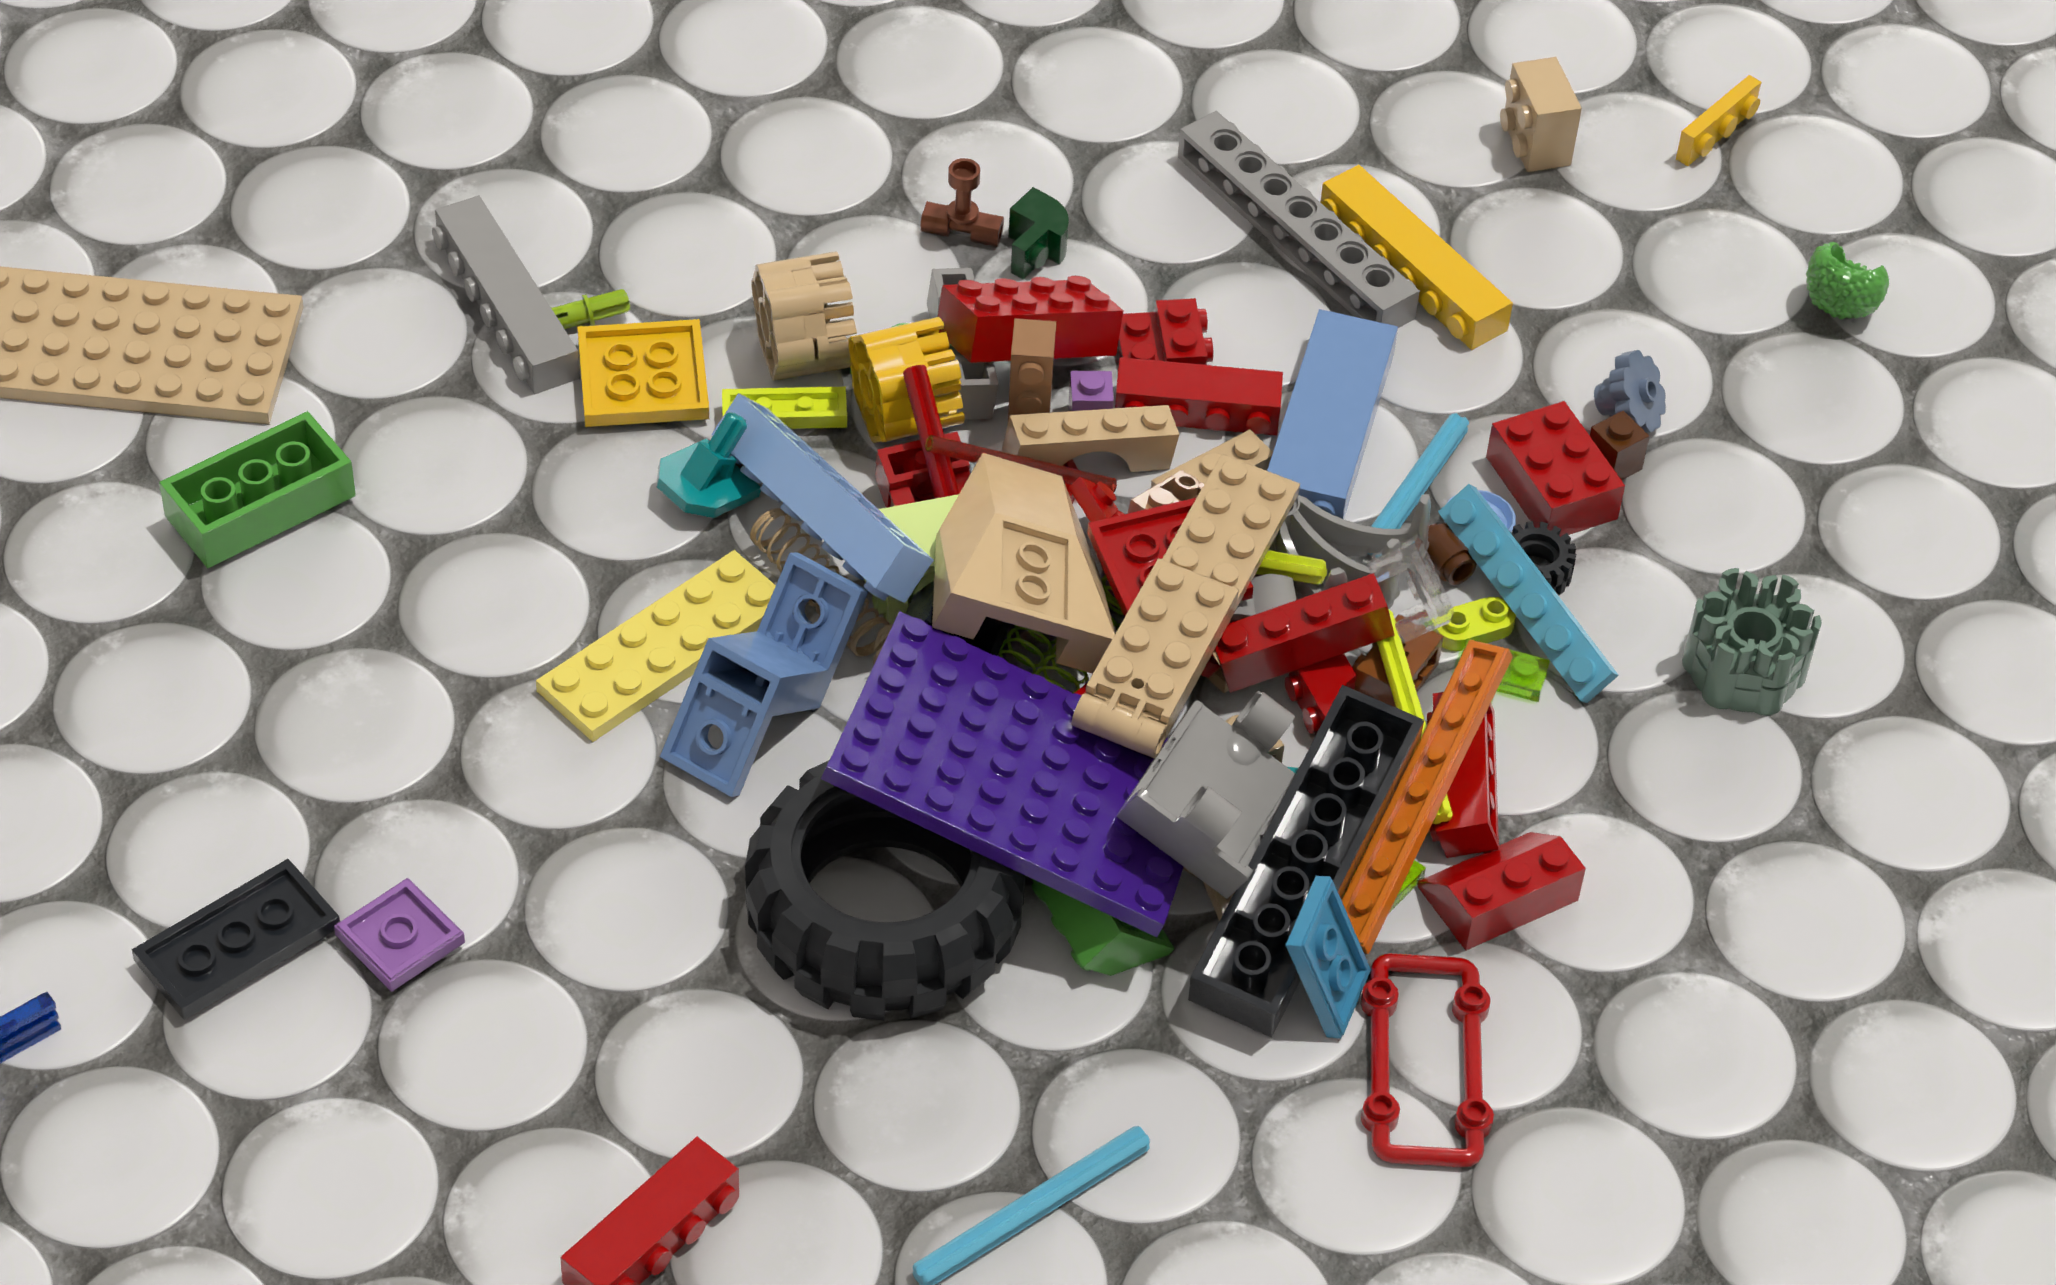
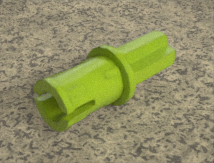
(592, 309)

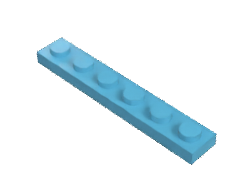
(1528, 594)

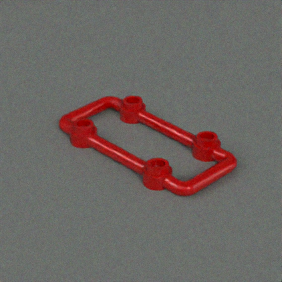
(1381, 1109)

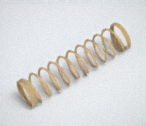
(777, 512)

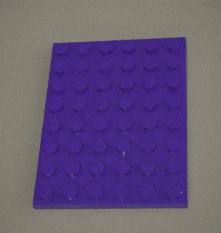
(1002, 771)

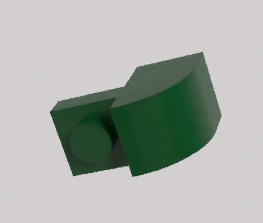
(1039, 232)

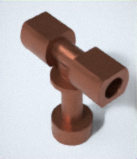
(963, 213)

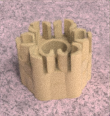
(795, 315)

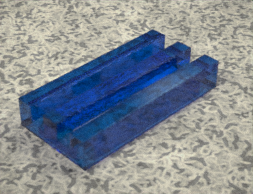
(27, 1025)

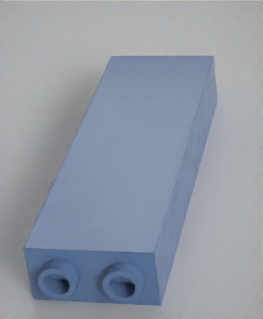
(1334, 408)

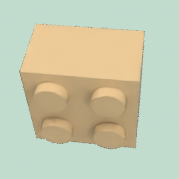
(1541, 114)

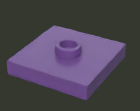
(399, 934)

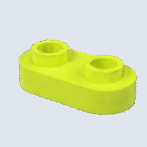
(1479, 620)

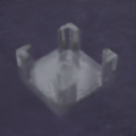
(1423, 583)

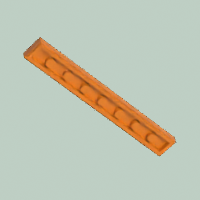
(1423, 788)

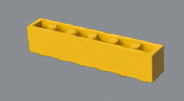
(1446, 281)

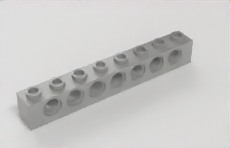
(1297, 222)

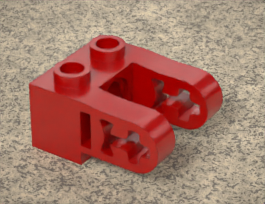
(904, 473)

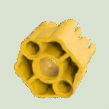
(879, 383)

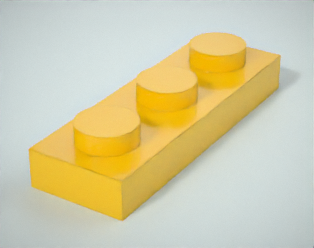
(1719, 120)

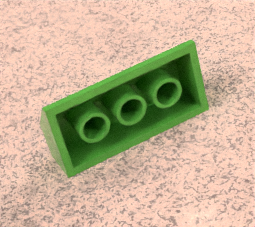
(1098, 938)

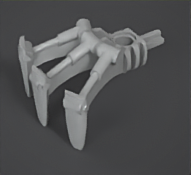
(1323, 536)

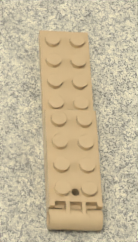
(1184, 607)

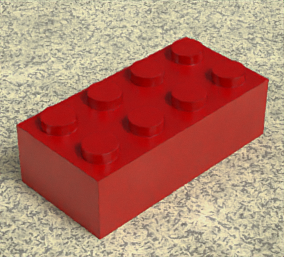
(983, 315)

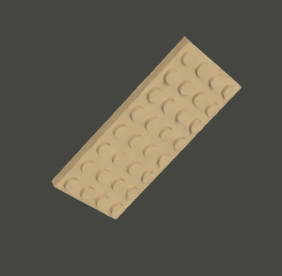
(144, 344)

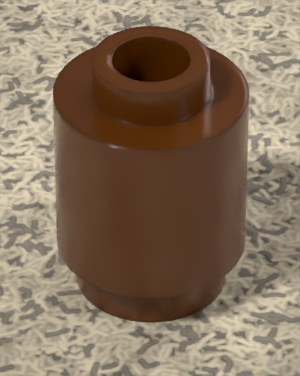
(1449, 555)

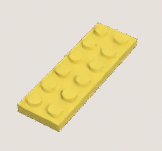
(656, 646)

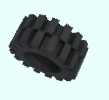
(1551, 547)

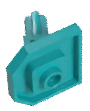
(705, 475)

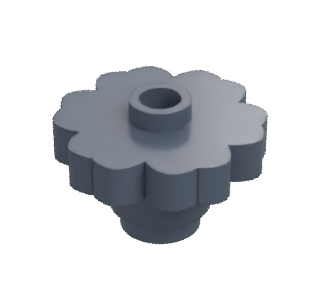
(1633, 389)

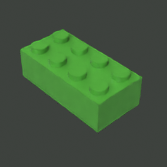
(257, 489)

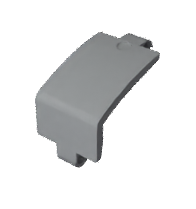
(1214, 791)

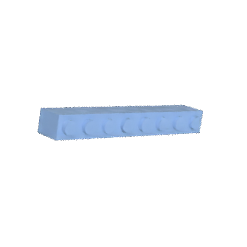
(827, 504)

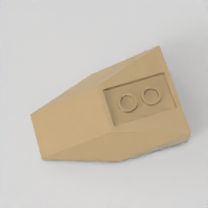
(1021, 559)

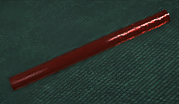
(972, 453)

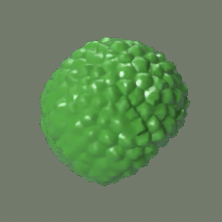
(1842, 286)

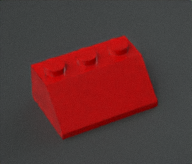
(1505, 887)

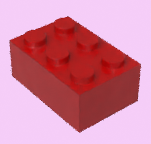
(1555, 469)

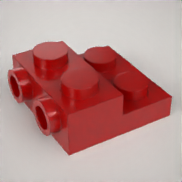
(1167, 334)

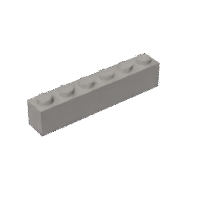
(506, 295)

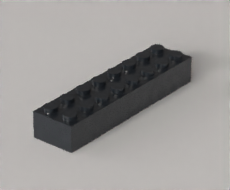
(1314, 833)

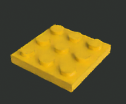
(643, 373)

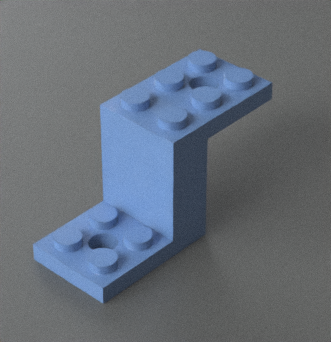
(763, 674)

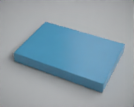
(1328, 957)

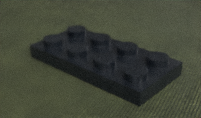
(235, 938)

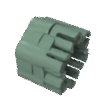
(1750, 646)

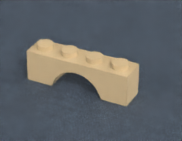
(1140, 435)

